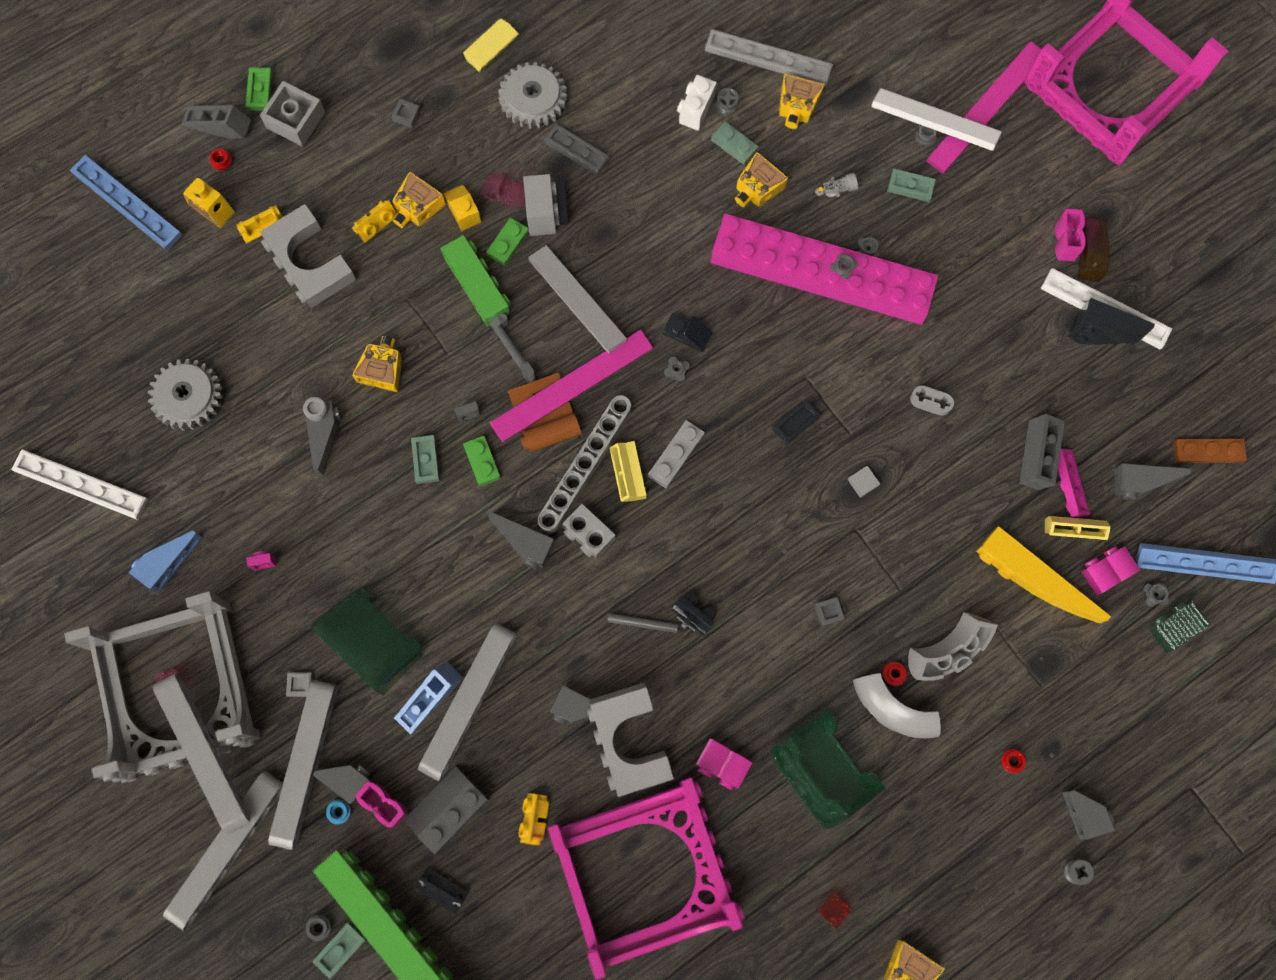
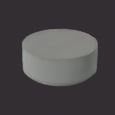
(315, 409)

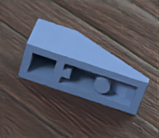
(161, 563)
(428, 697)

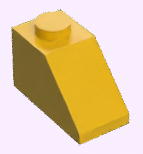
(462, 207)

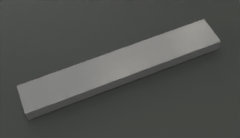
(768, 57)
(577, 299)

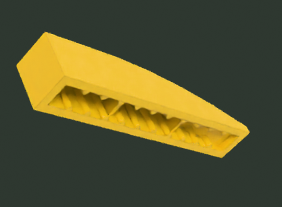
(1035, 576)

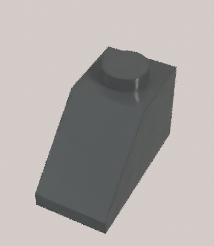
(570, 707)
(344, 780)
(1088, 816)

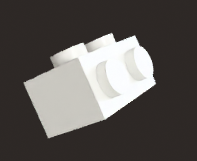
(697, 102)

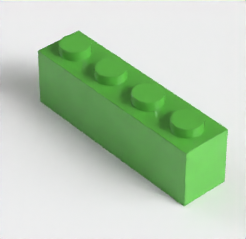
(475, 280)

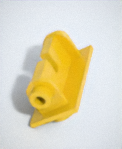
(370, 225)
(251, 227)
(531, 830)

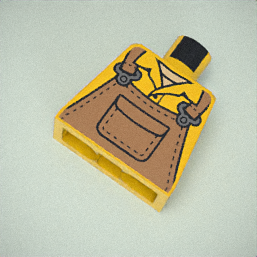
(798, 99)
(759, 182)
(204, 198)
(416, 201)
(380, 366)
(911, 965)

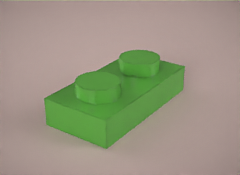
(258, 88)
(507, 241)
(481, 461)

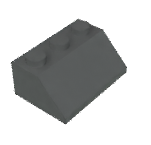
(446, 810)

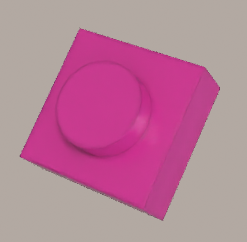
(261, 560)

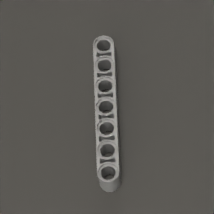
(586, 453)
(467, 702)
(201, 754)
(302, 765)
(222, 854)

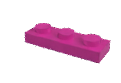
(1072, 485)

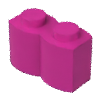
(1070, 235)
(1111, 570)
(723, 764)
(376, 799)

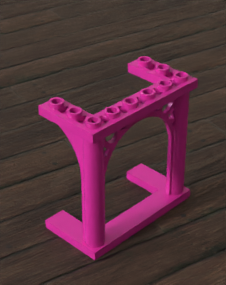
(1133, 128)
(718, 914)

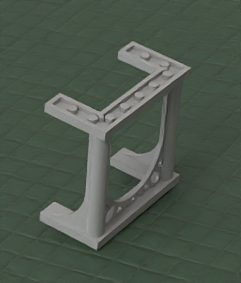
(122, 758)

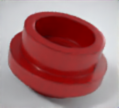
(219, 154)
(888, 677)
(1020, 758)

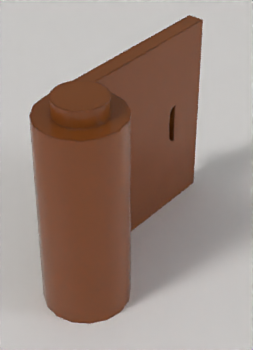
(551, 429)

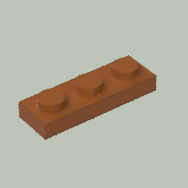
(1209, 451)

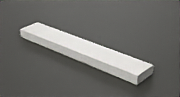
(936, 119)
(1079, 294)
(80, 484)

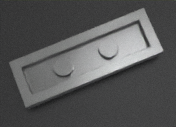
(676, 454)

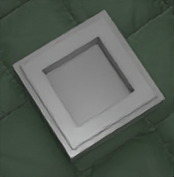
(863, 481)
(298, 684)

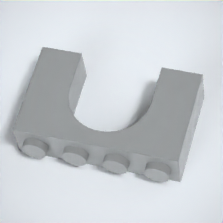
(313, 284)
(626, 773)

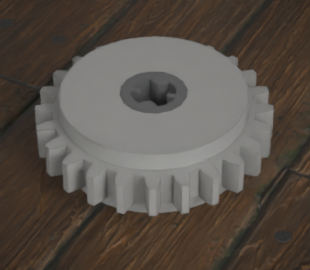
(532, 95)
(190, 409)

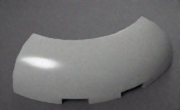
(954, 651)
(892, 713)

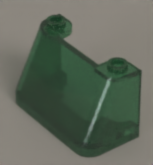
(367, 641)
(824, 772)

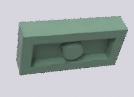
(734, 143)
(911, 185)
(425, 459)
(339, 950)

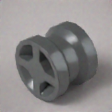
(731, 98)
(1072, 872)

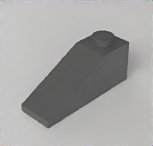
(217, 120)
(322, 437)
(1138, 480)
(528, 544)

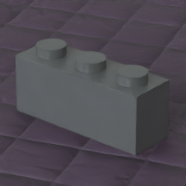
(1042, 452)

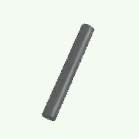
(643, 623)

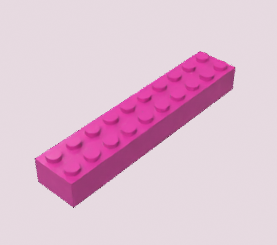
(807, 263)

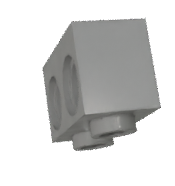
(593, 528)

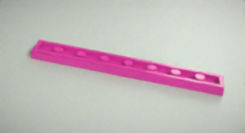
(987, 106)
(570, 387)

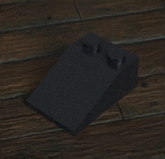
(1105, 324)

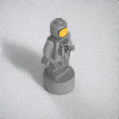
(833, 187)

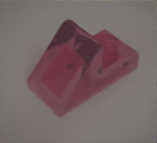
(503, 191)

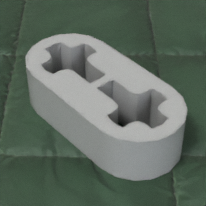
(930, 405)

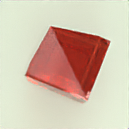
(834, 911)

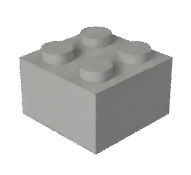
(292, 113)
(541, 204)

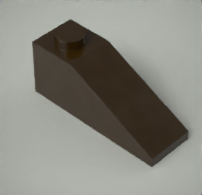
(1096, 253)

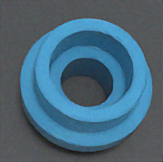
(330, 811)

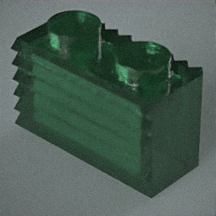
(1179, 626)

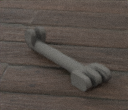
(498, 325)

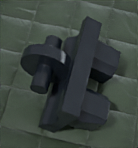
(691, 616)

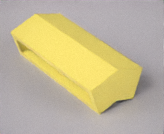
(490, 44)
(627, 471)
(1103, 526)

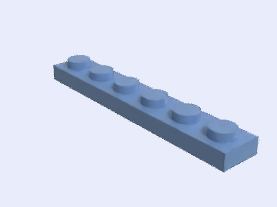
(126, 203)
(1206, 563)

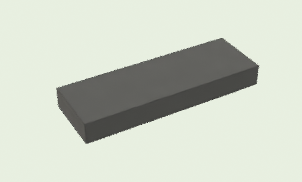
(577, 149)

